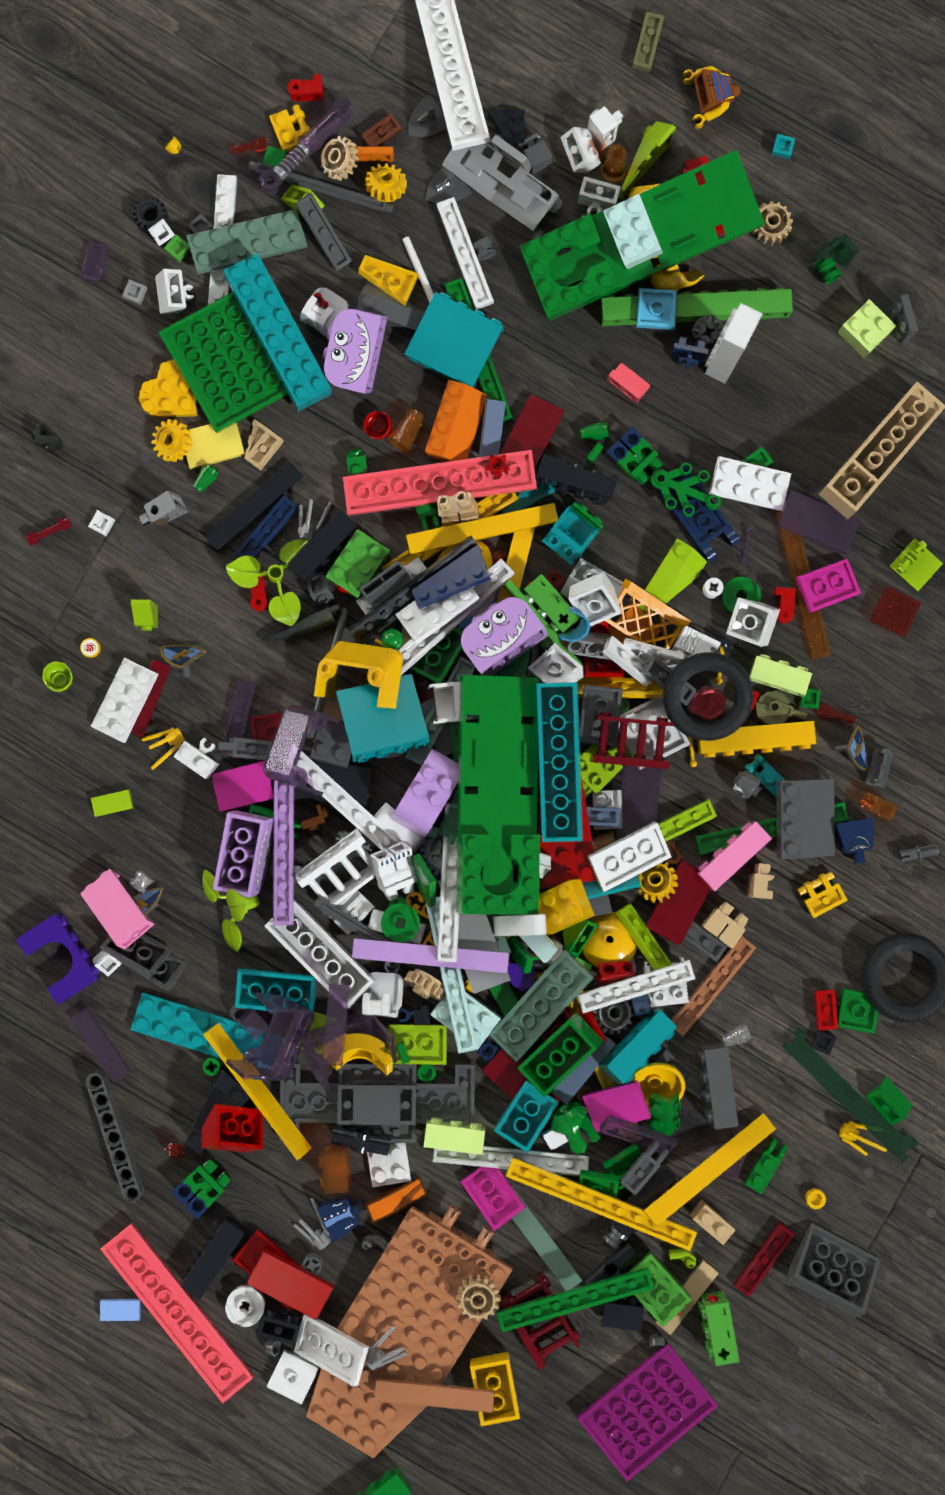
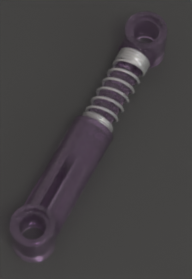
(308, 144)

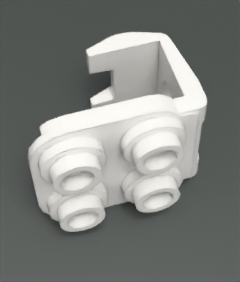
(321, 318)
(384, 995)

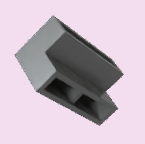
(385, 584)

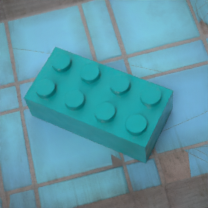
(638, 1046)

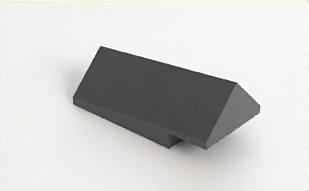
(149, 960)

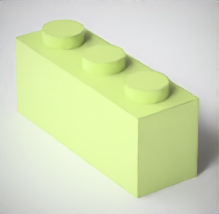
(780, 675)
(454, 1136)

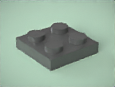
(904, 319)

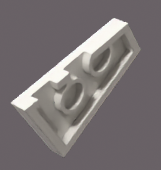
(645, 651)

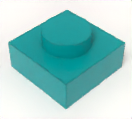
(783, 146)

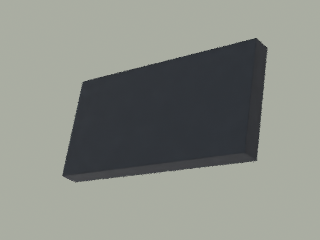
(353, 780)

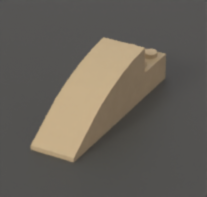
(882, 450)

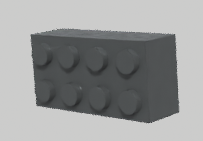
(718, 1085)

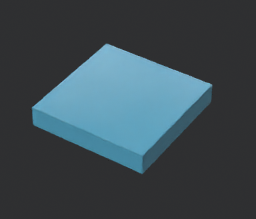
(656, 308)

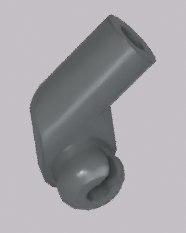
(374, 1240)

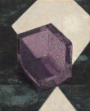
(253, 1023)

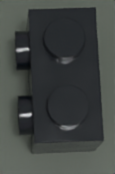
(623, 1314)
(279, 1326)

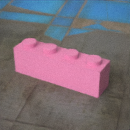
(734, 855)

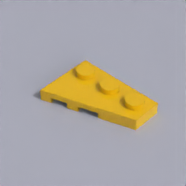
(389, 278)

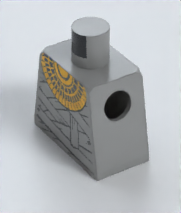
(163, 509)

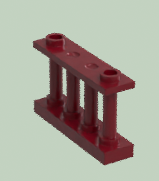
(620, 756)
(530, 1336)

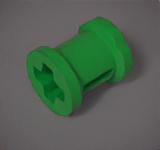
(209, 1070)

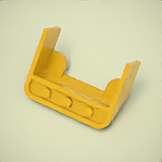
(383, 668)

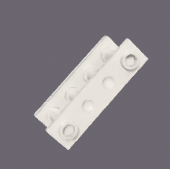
(326, 860)

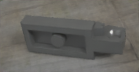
(246, 748)

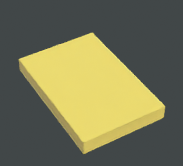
(213, 447)

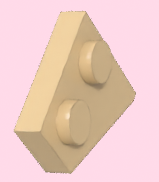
(262, 445)

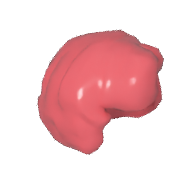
(707, 703)

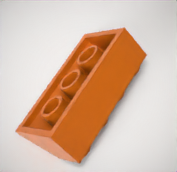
(456, 423)

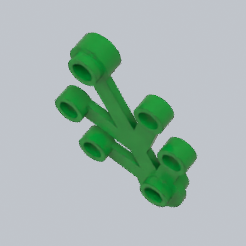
(683, 488)

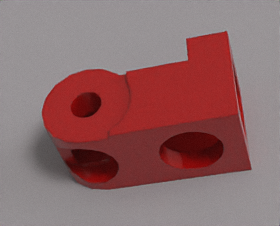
(306, 90)
(259, 599)
(786, 604)
(613, 972)

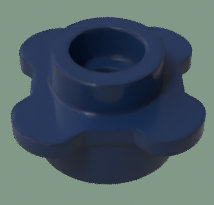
(492, 1050)

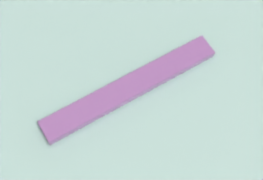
(283, 855)
(427, 955)

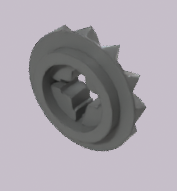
(699, 329)

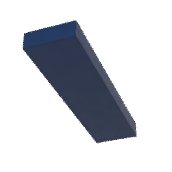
(268, 528)

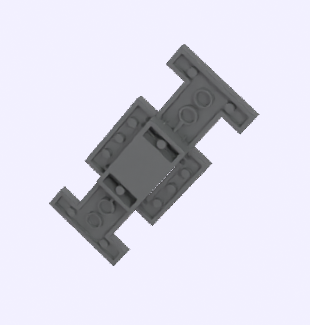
(379, 1108)

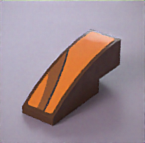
(395, 1199)

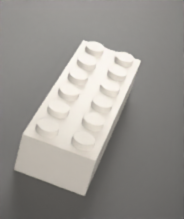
(732, 342)
(322, 953)

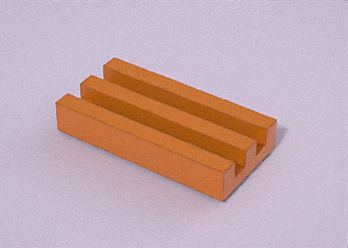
(375, 154)

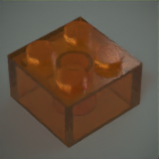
(336, 1169)

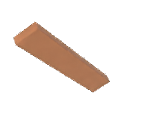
(712, 985)
(434, 1395)

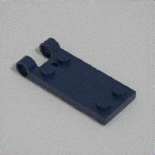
(702, 520)

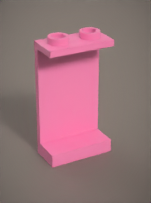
(116, 909)

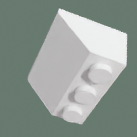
(586, 570)

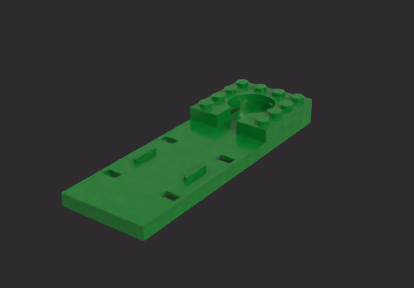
(683, 223)
(498, 823)

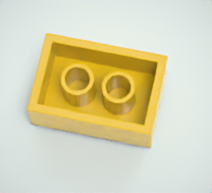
(564, 906)
(496, 1374)

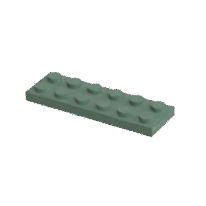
(236, 242)
(541, 1005)

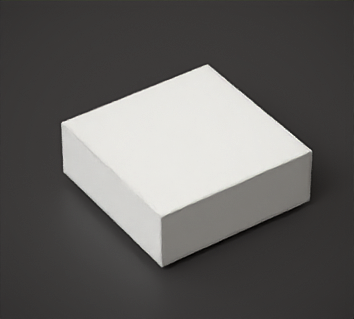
(101, 523)

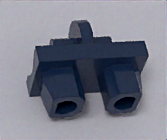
(689, 354)

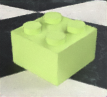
(866, 329)

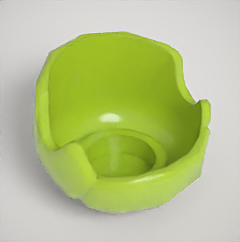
(57, 676)

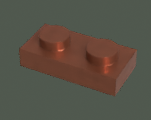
(382, 132)

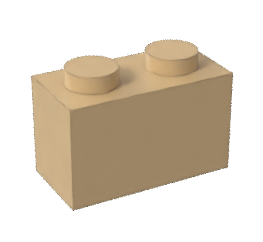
(712, 1222)

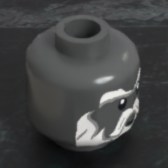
(746, 784)

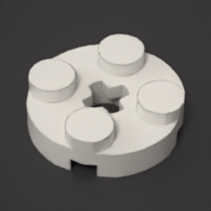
(239, 1315)

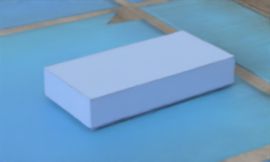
(120, 1309)

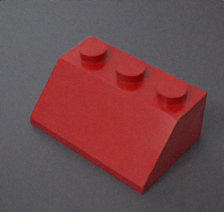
(233, 1129)

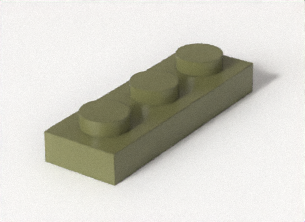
(648, 41)

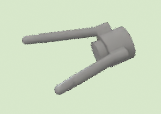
(307, 530)
(318, 1238)
(377, 1358)

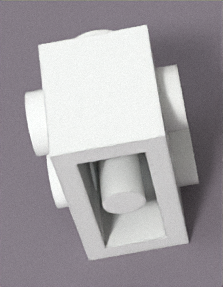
(580, 150)

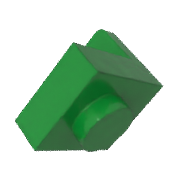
(356, 462)

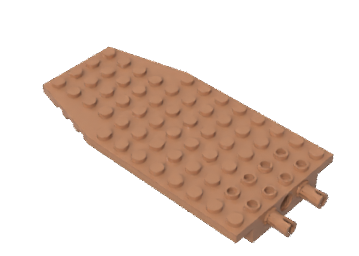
(416, 1292)

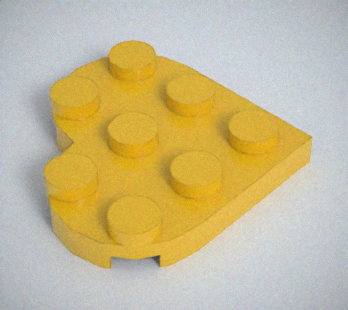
(168, 394)

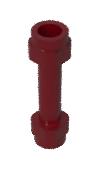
(34, 538)

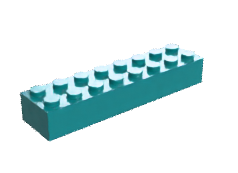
(277, 332)
(559, 762)

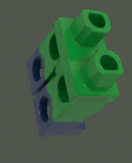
(633, 455)
(205, 1182)

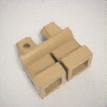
(457, 508)
(758, 882)
(723, 927)

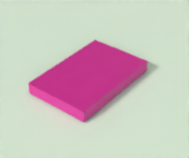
(828, 585)
(242, 786)
(621, 1101)
(493, 1195)

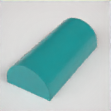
(295, 987)

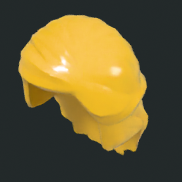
(674, 279)

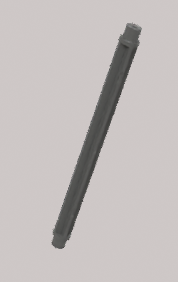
(328, 189)
(365, 932)

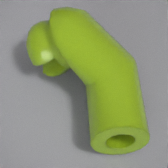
(685, 1255)

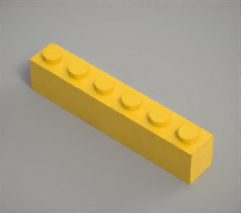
(762, 737)

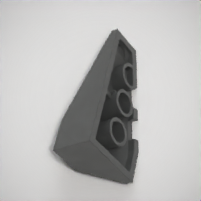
(399, 316)

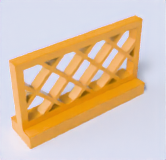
(651, 603)

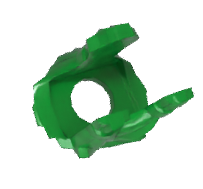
(569, 1120)

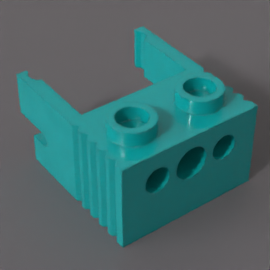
(570, 536)

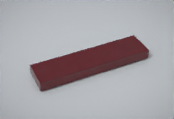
(147, 711)
(764, 1259)

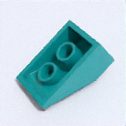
(525, 1116)

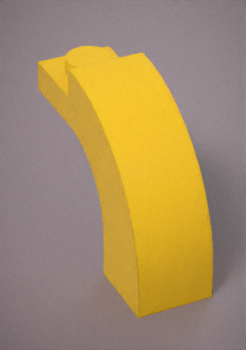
(368, 1048)

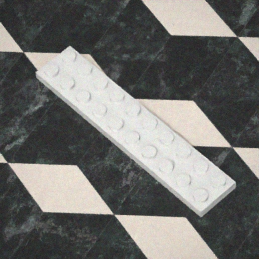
(453, 73)

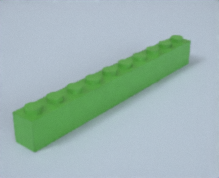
(691, 307)

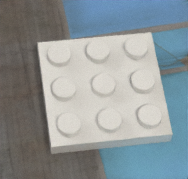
(650, 710)

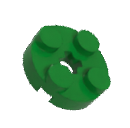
(732, 589)
(395, 932)

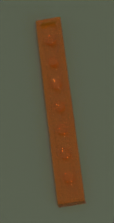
(799, 565)

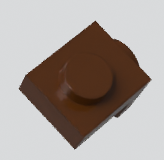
(313, 823)

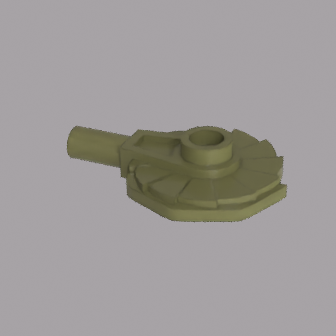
(775, 708)

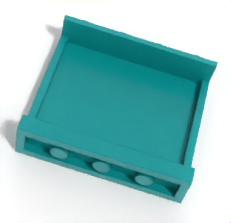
(454, 340)
(380, 730)

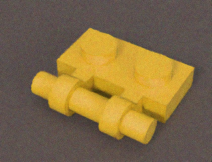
(285, 130)
(824, 900)

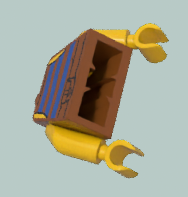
(713, 92)

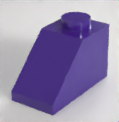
(519, 979)

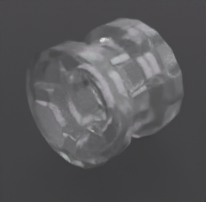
(141, 881)

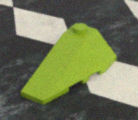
(653, 145)
(675, 573)

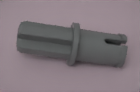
(918, 852)

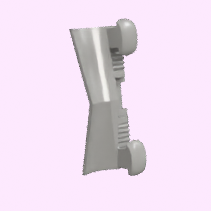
(519, 196)

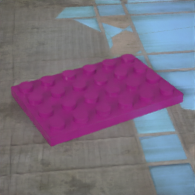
(647, 1411)

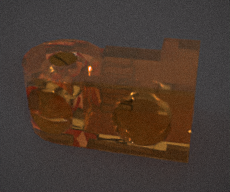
(878, 806)

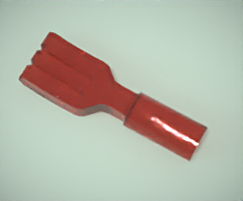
(255, 145)
(829, 712)

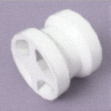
(709, 590)

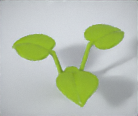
(246, 571)
(238, 907)

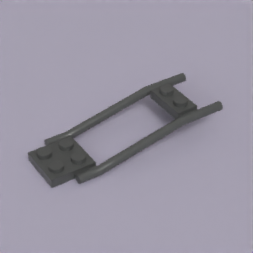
(332, 743)

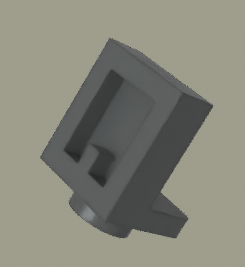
(320, 590)

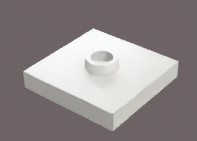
(293, 1376)

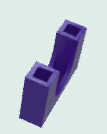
(82, 971)

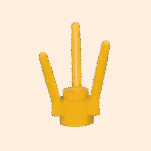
(173, 737)
(849, 1132)

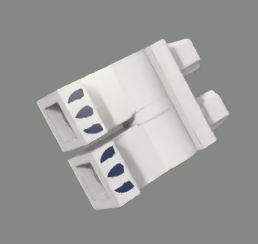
(394, 870)

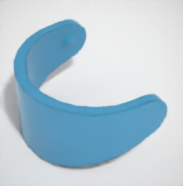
(581, 631)

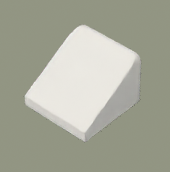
(161, 232)
(106, 963)
(554, 1139)

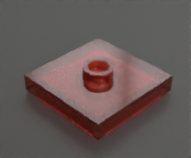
(895, 611)

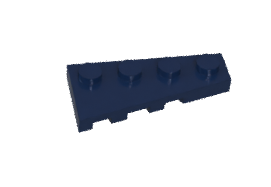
(455, 578)

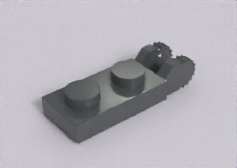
(643, 1168)

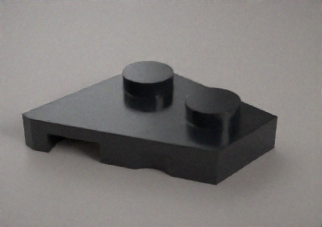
(509, 124)

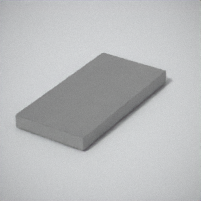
(477, 934)

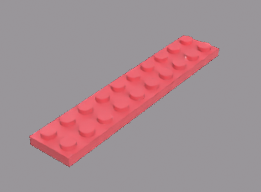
(427, 482)
(177, 1312)

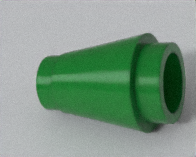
(595, 432)
(205, 477)

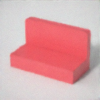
(628, 382)

